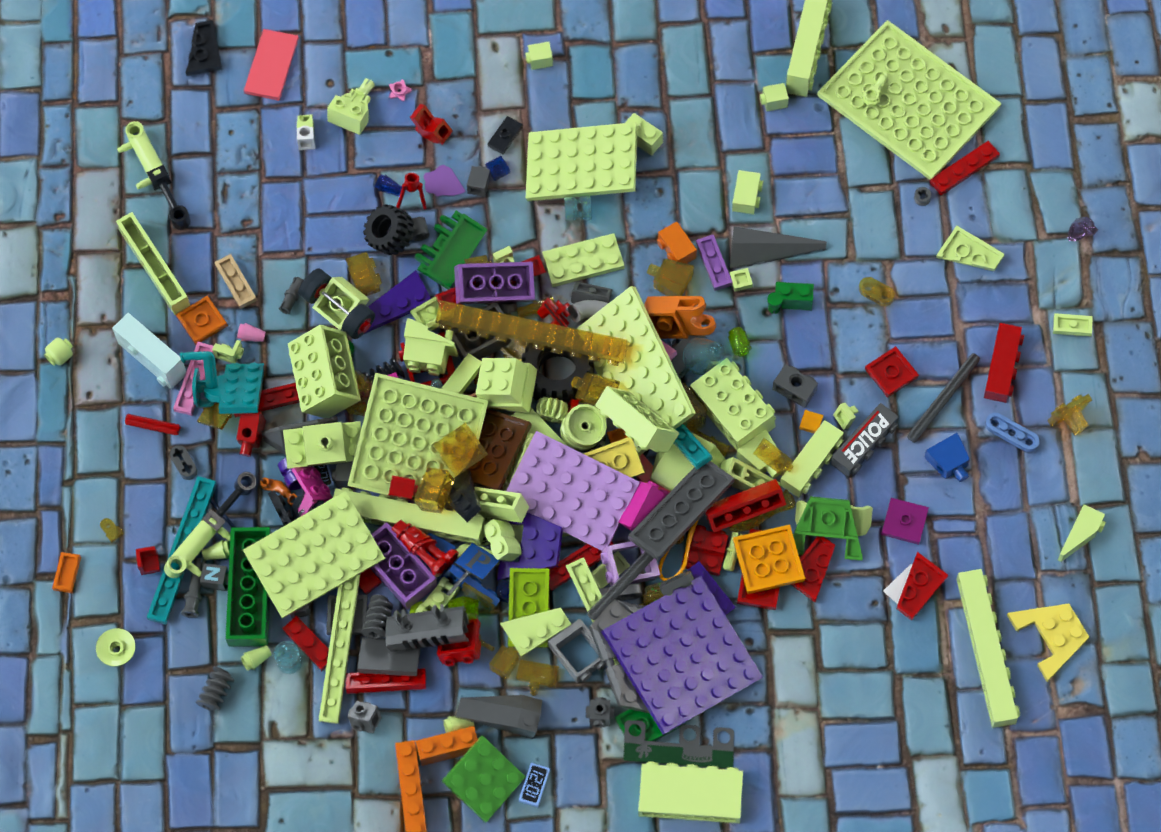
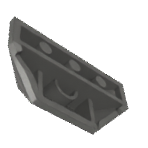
(275, 436)

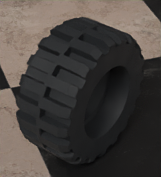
(555, 388)

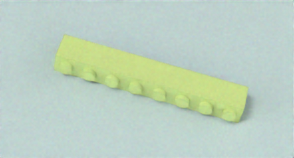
(445, 525)
(987, 648)

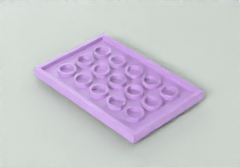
(572, 490)

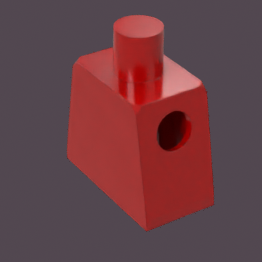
(252, 425)

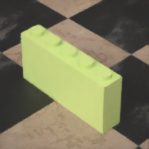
(690, 792)

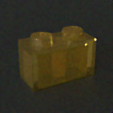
(362, 273)
(434, 490)

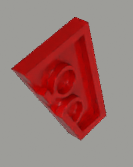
(815, 565)
(920, 586)

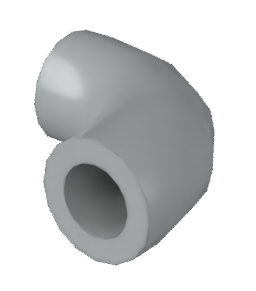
(585, 309)

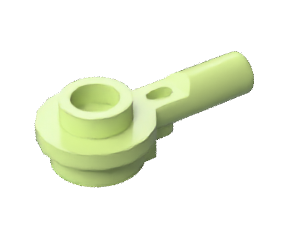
(872, 94)

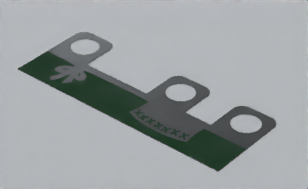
(680, 753)

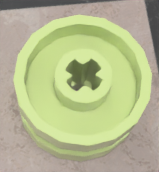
(583, 427)

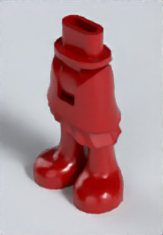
(419, 543)

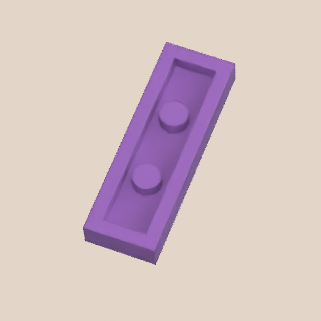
(714, 262)

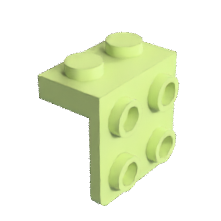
(427, 313)

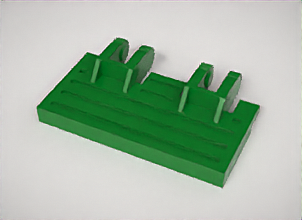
(452, 248)

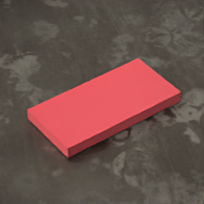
(271, 64)

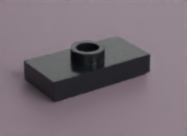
(505, 135)

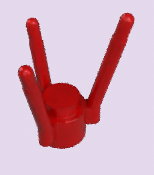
(412, 184)

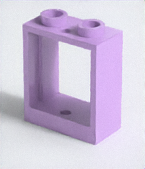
(612, 576)

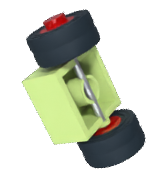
(338, 302)

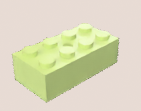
(636, 419)

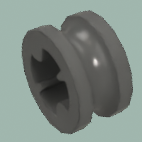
(922, 190)

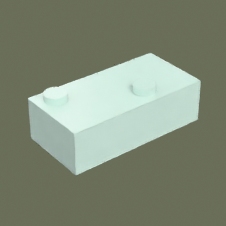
(149, 351)

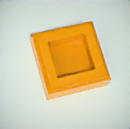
(810, 421)

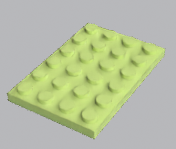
(581, 161)
(314, 554)

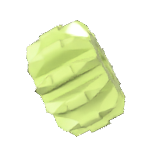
(552, 409)

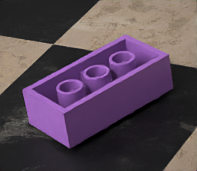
(502, 273)
(408, 567)

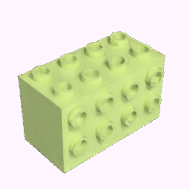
(324, 371)
(733, 404)

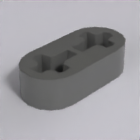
(180, 464)

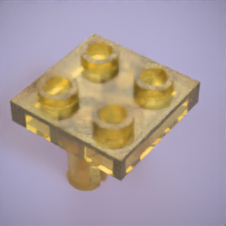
(1072, 414)

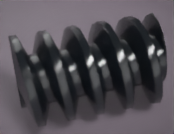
(386, 370)

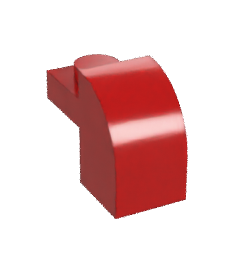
(430, 127)

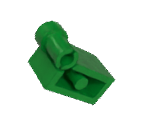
(791, 296)

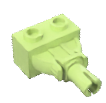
(351, 109)

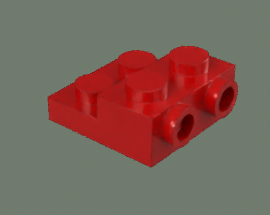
(708, 549)
(464, 651)

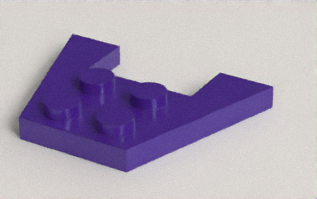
(539, 546)

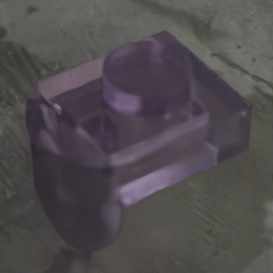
(1081, 228)

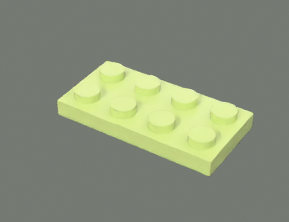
(583, 260)

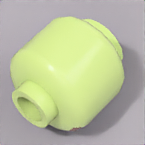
(58, 351)

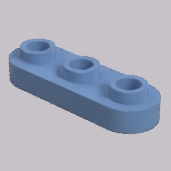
(1005, 426)

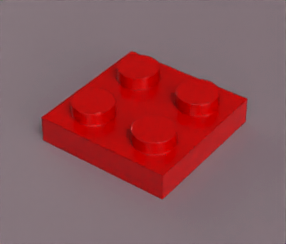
(891, 371)

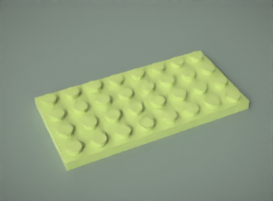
(646, 366)

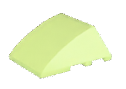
(674, 466)

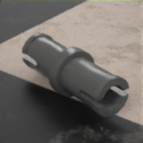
(291, 295)

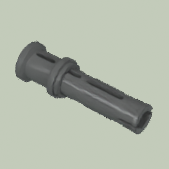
(193, 595)

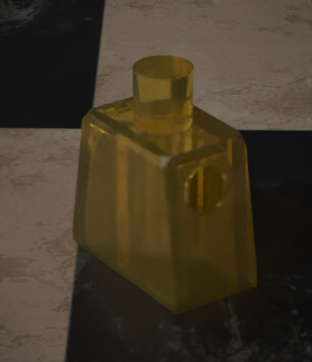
(671, 277)
(591, 387)

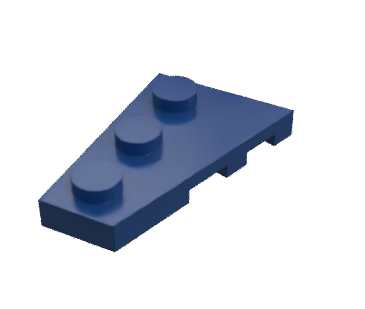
(455, 573)

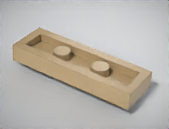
(235, 281)

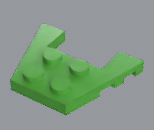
(828, 519)

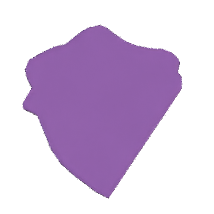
(443, 182)

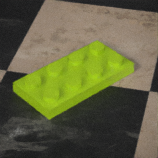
(528, 594)

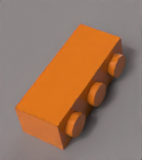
(446, 745)

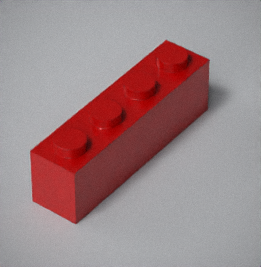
(1003, 362)
(745, 505)

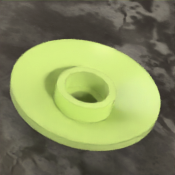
(109, 641)

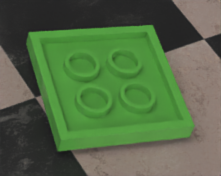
(483, 779)

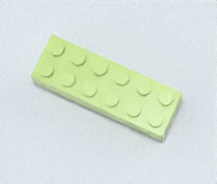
(808, 46)

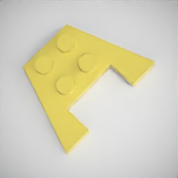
(1059, 630)

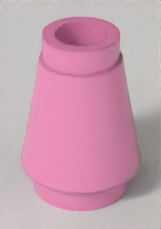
(250, 333)

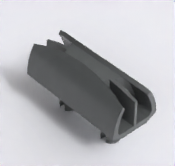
(426, 628)

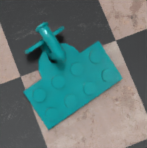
(234, 391)

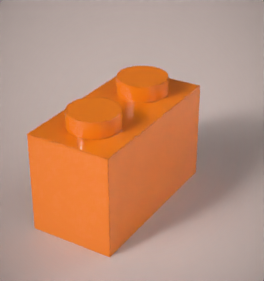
(676, 244)

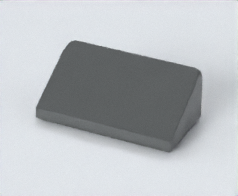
(586, 291)

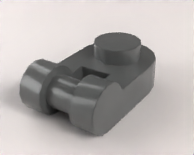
(683, 579)

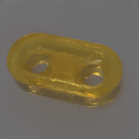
(877, 290)

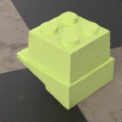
(426, 349)
(506, 384)

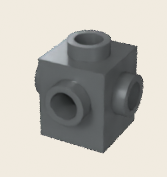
(364, 717)
(599, 719)

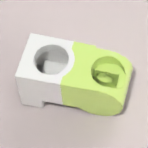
(305, 132)

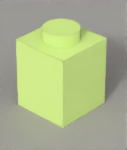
(539, 55)
(774, 97)

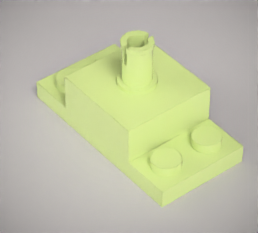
(321, 444)

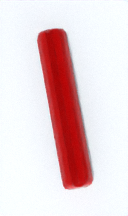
(152, 424)

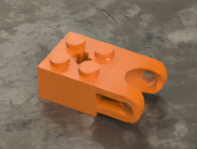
(679, 316)

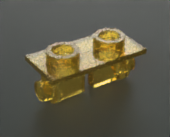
(773, 457)

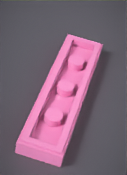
(184, 401)

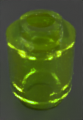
(739, 341)

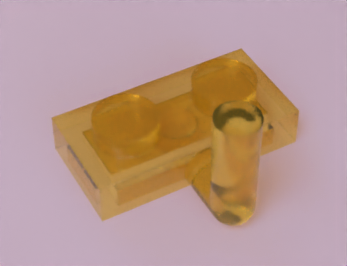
(537, 675)

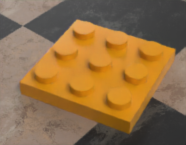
(768, 559)

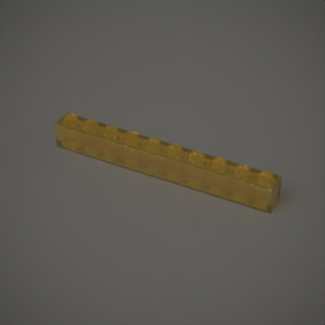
(531, 332)

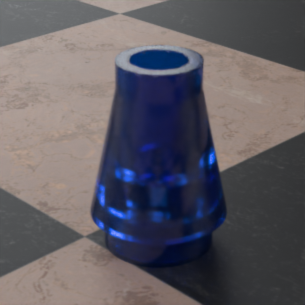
(387, 185)

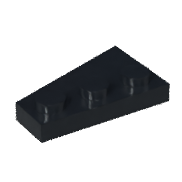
(204, 50)

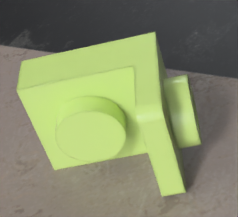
(228, 354)

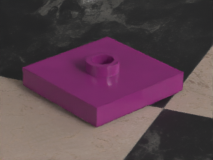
(905, 521)

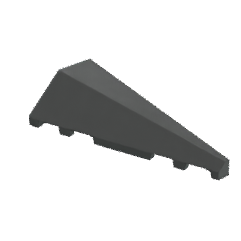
(757, 246)

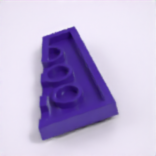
(399, 301)

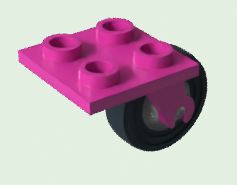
(315, 491)

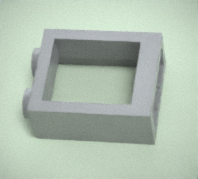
(565, 637)

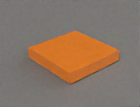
(201, 320)

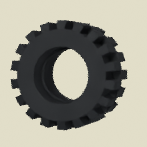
(378, 225)

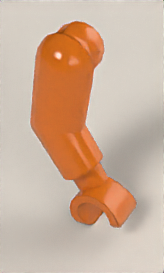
(278, 486)

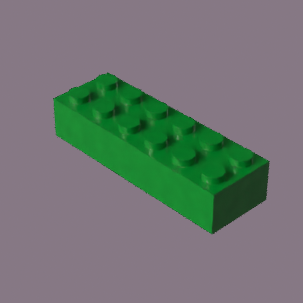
(247, 599)

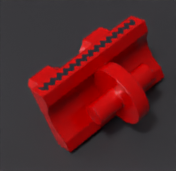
(549, 307)

